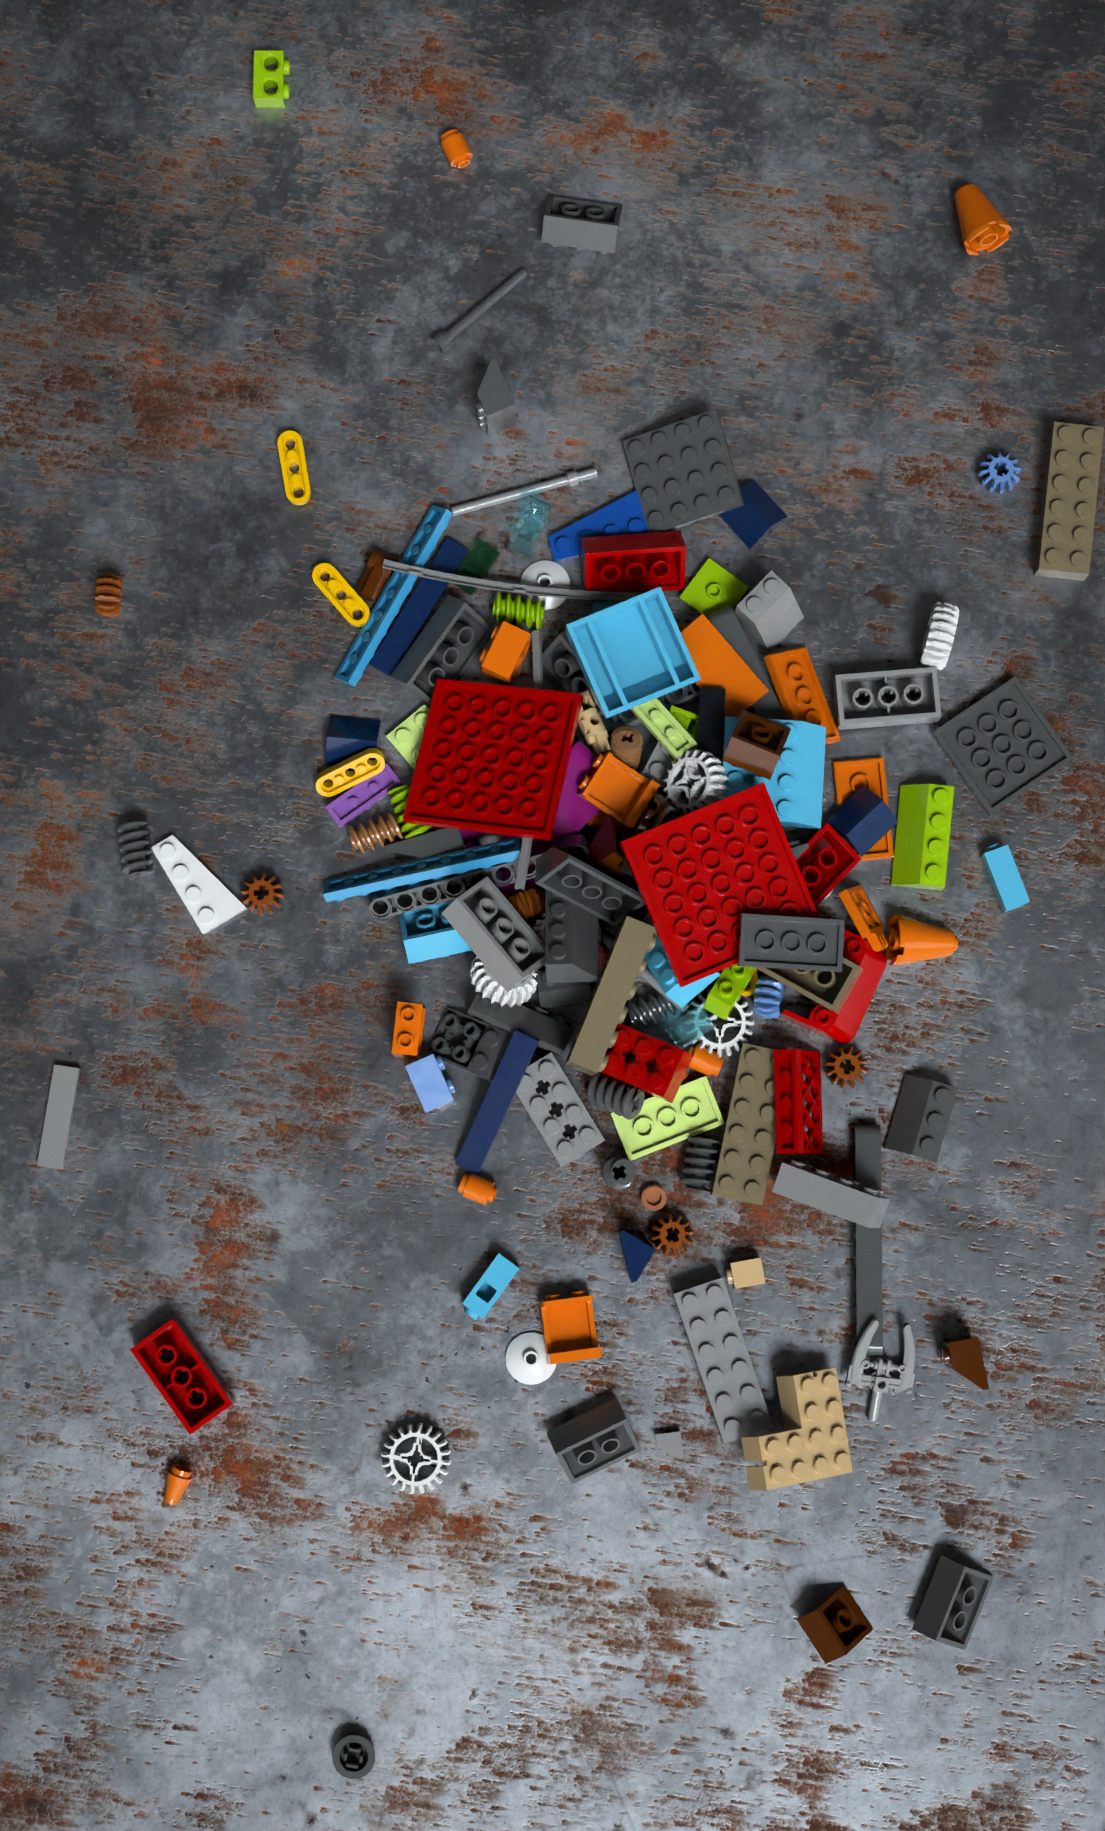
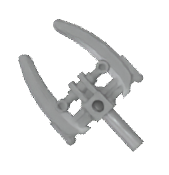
(880, 1380)

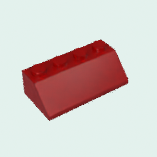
(634, 562)
(825, 861)

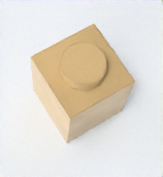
(745, 1273)

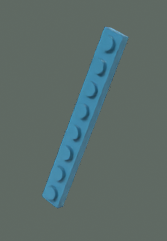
(392, 597)
(423, 869)

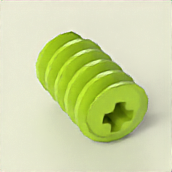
(518, 610)
(400, 799)

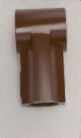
(375, 575)

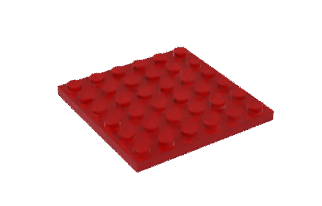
(493, 759)
(708, 871)

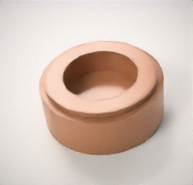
(653, 1198)

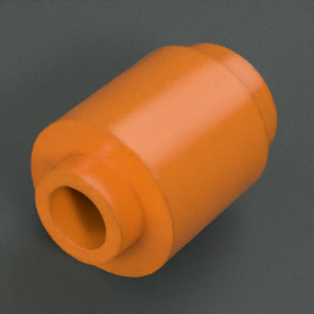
(456, 149)
(704, 1062)
(478, 1188)

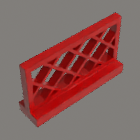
(789, 1106)

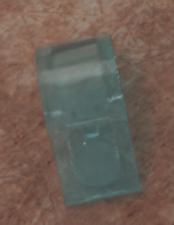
(530, 526)
(690, 1028)

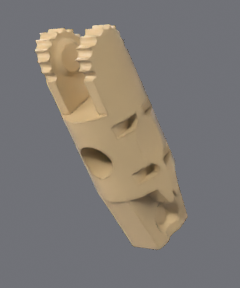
(592, 725)

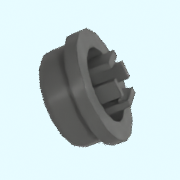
(353, 1756)

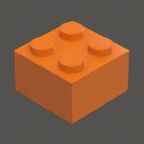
(506, 653)

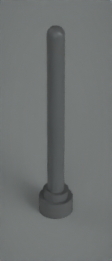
(443, 339)

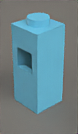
(1004, 877)
(490, 1287)

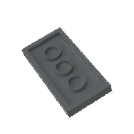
(790, 942)

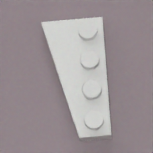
(199, 889)

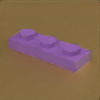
(363, 796)

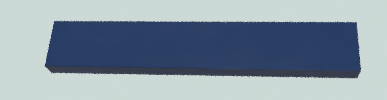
(418, 609)
(497, 1101)

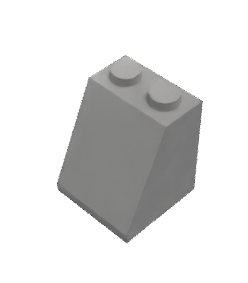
(769, 612)

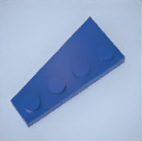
(617, 518)

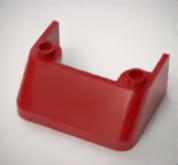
(844, 1026)

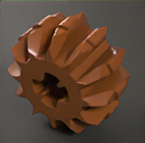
(108, 594)
(256, 888)
(529, 904)
(839, 1072)
(663, 1233)

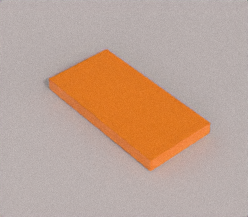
(722, 667)
(801, 690)
(850, 777)

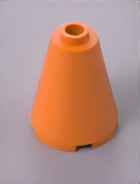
(979, 220)
(917, 941)

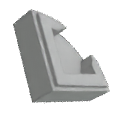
(670, 1443)

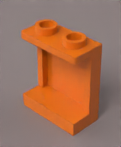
(617, 789)
(408, 1030)
(569, 1328)

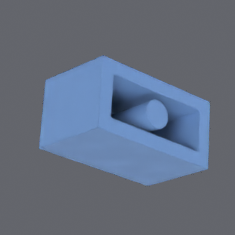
(429, 1081)

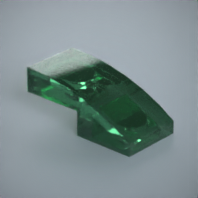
(477, 564)

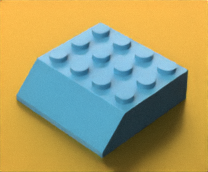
(631, 653)
(797, 778)

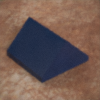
(756, 517)
(349, 737)
(862, 820)
(635, 1253)

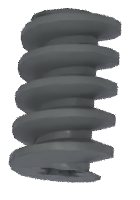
(134, 848)
(649, 1009)
(615, 1097)
(616, 1163)
(699, 1163)

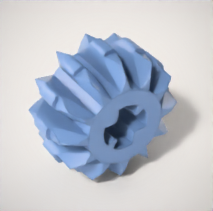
(1009, 472)
(768, 997)

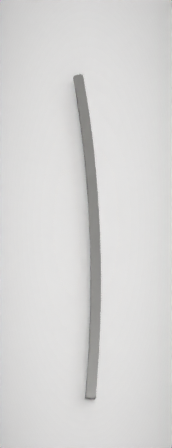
(507, 587)
(537, 684)

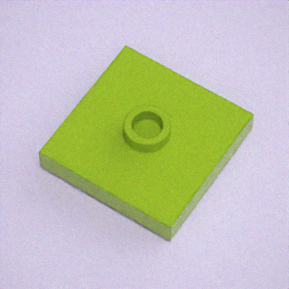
(713, 589)

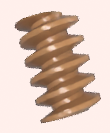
(627, 746)
(374, 833)

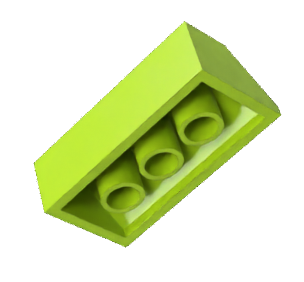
(922, 836)

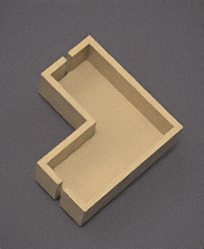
(812, 1438)

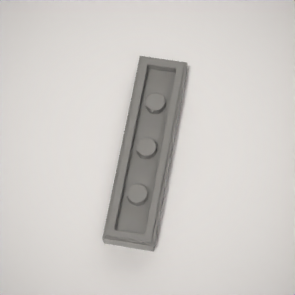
(58, 1117)

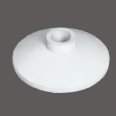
(546, 570)
(516, 1359)

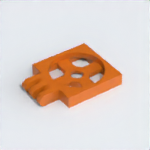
(864, 917)

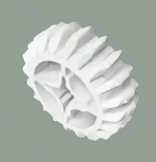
(939, 635)
(690, 779)
(491, 988)
(731, 1023)
(413, 1480)

